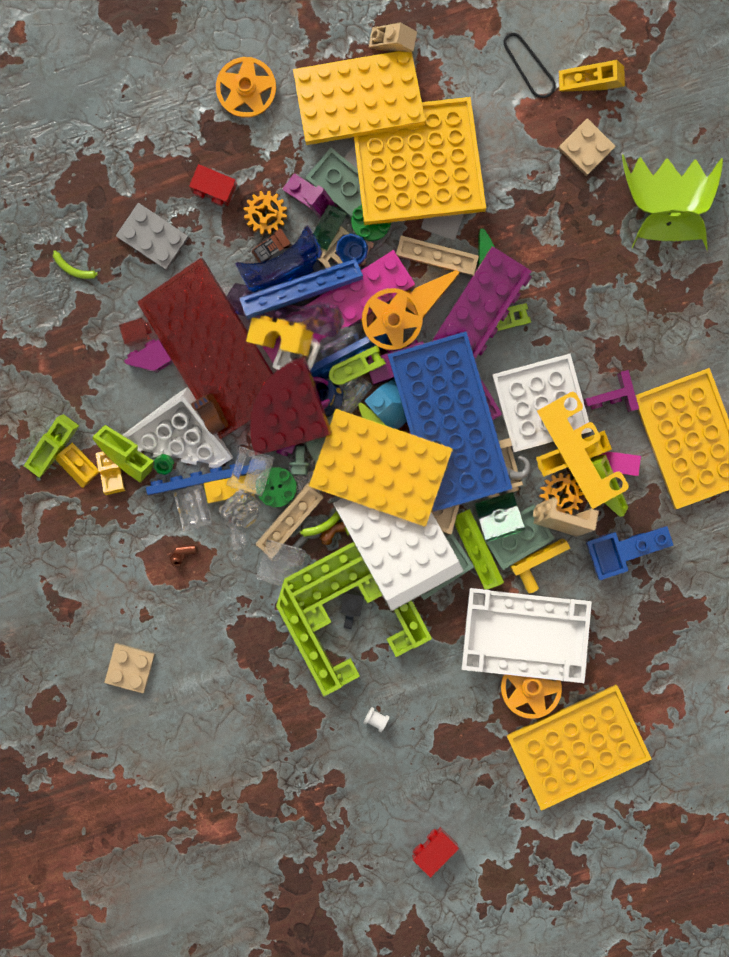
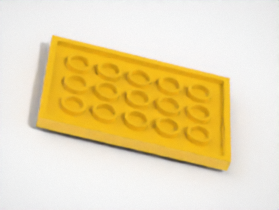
(358, 97)
(688, 436)
(380, 467)
(579, 747)

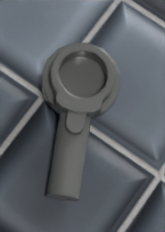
(302, 540)

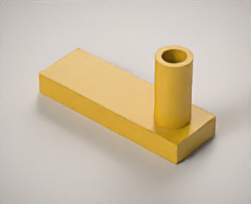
(524, 565)

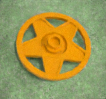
(246, 87)
(392, 318)
(530, 691)

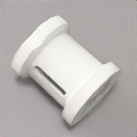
(376, 719)

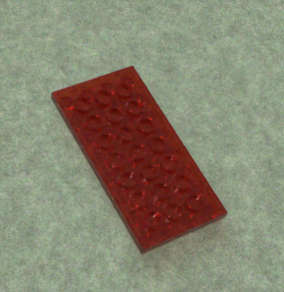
(207, 342)

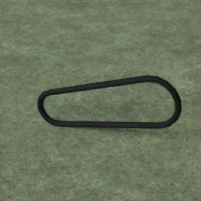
(520, 70)

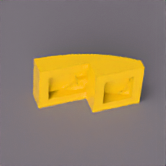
(110, 474)

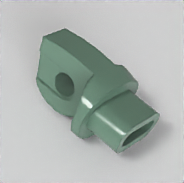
(299, 466)

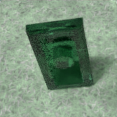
(329, 226)

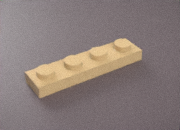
(437, 255)
(291, 516)

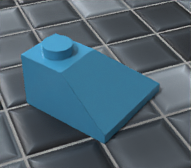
(388, 405)

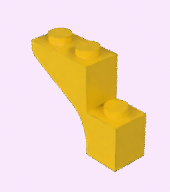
(553, 461)

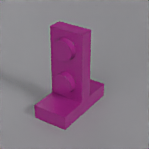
(310, 196)
(626, 392)

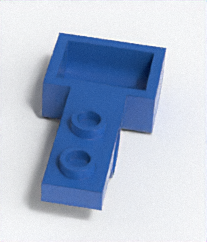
(610, 554)

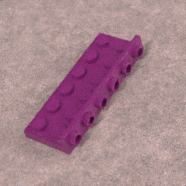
(485, 300)

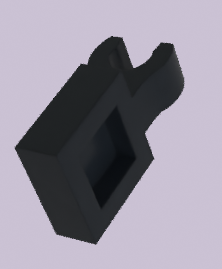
(351, 606)

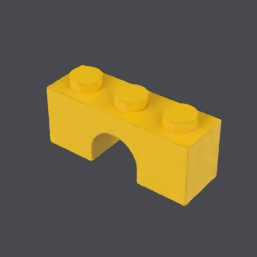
(293, 338)

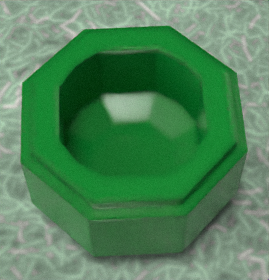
(163, 464)

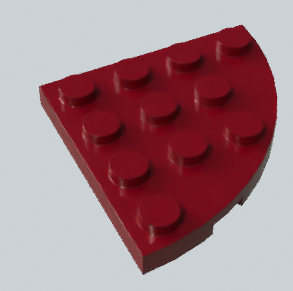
(288, 410)

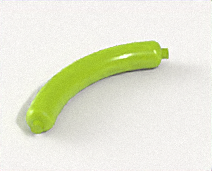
(72, 271)
(322, 527)

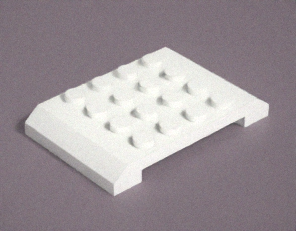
(399, 553)
(526, 635)

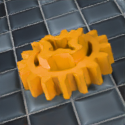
(258, 210)
(564, 485)

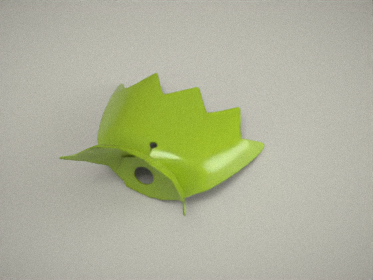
(675, 194)

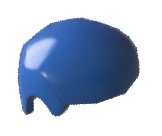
(352, 247)

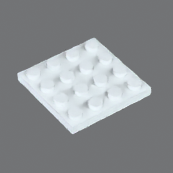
(532, 388)

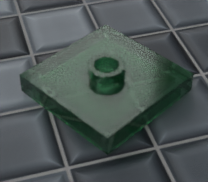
(499, 517)

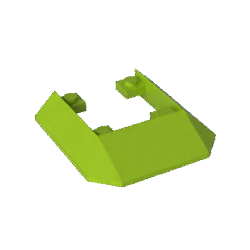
(304, 613)

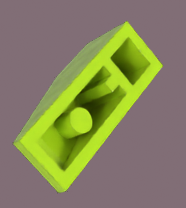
(618, 503)

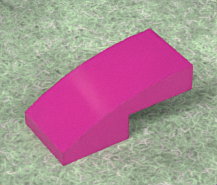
(623, 463)

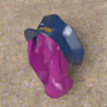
(330, 395)

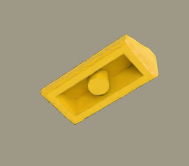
(77, 465)

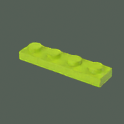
(477, 550)

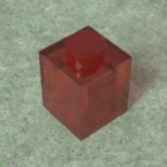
(135, 331)

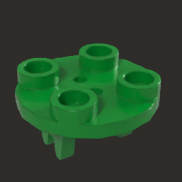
(368, 232)
(279, 496)

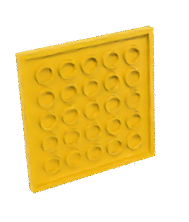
(423, 167)

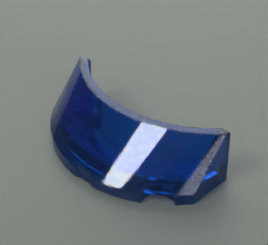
(286, 267)

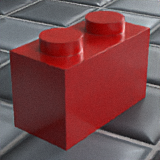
(213, 185)
(434, 851)

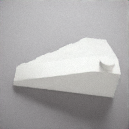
(179, 432)

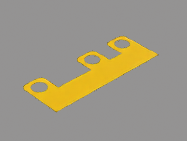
(573, 451)

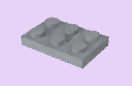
(152, 236)

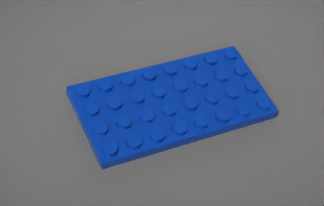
(449, 407)

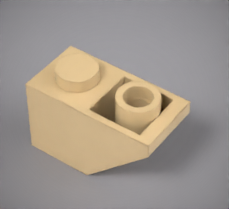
(393, 38)

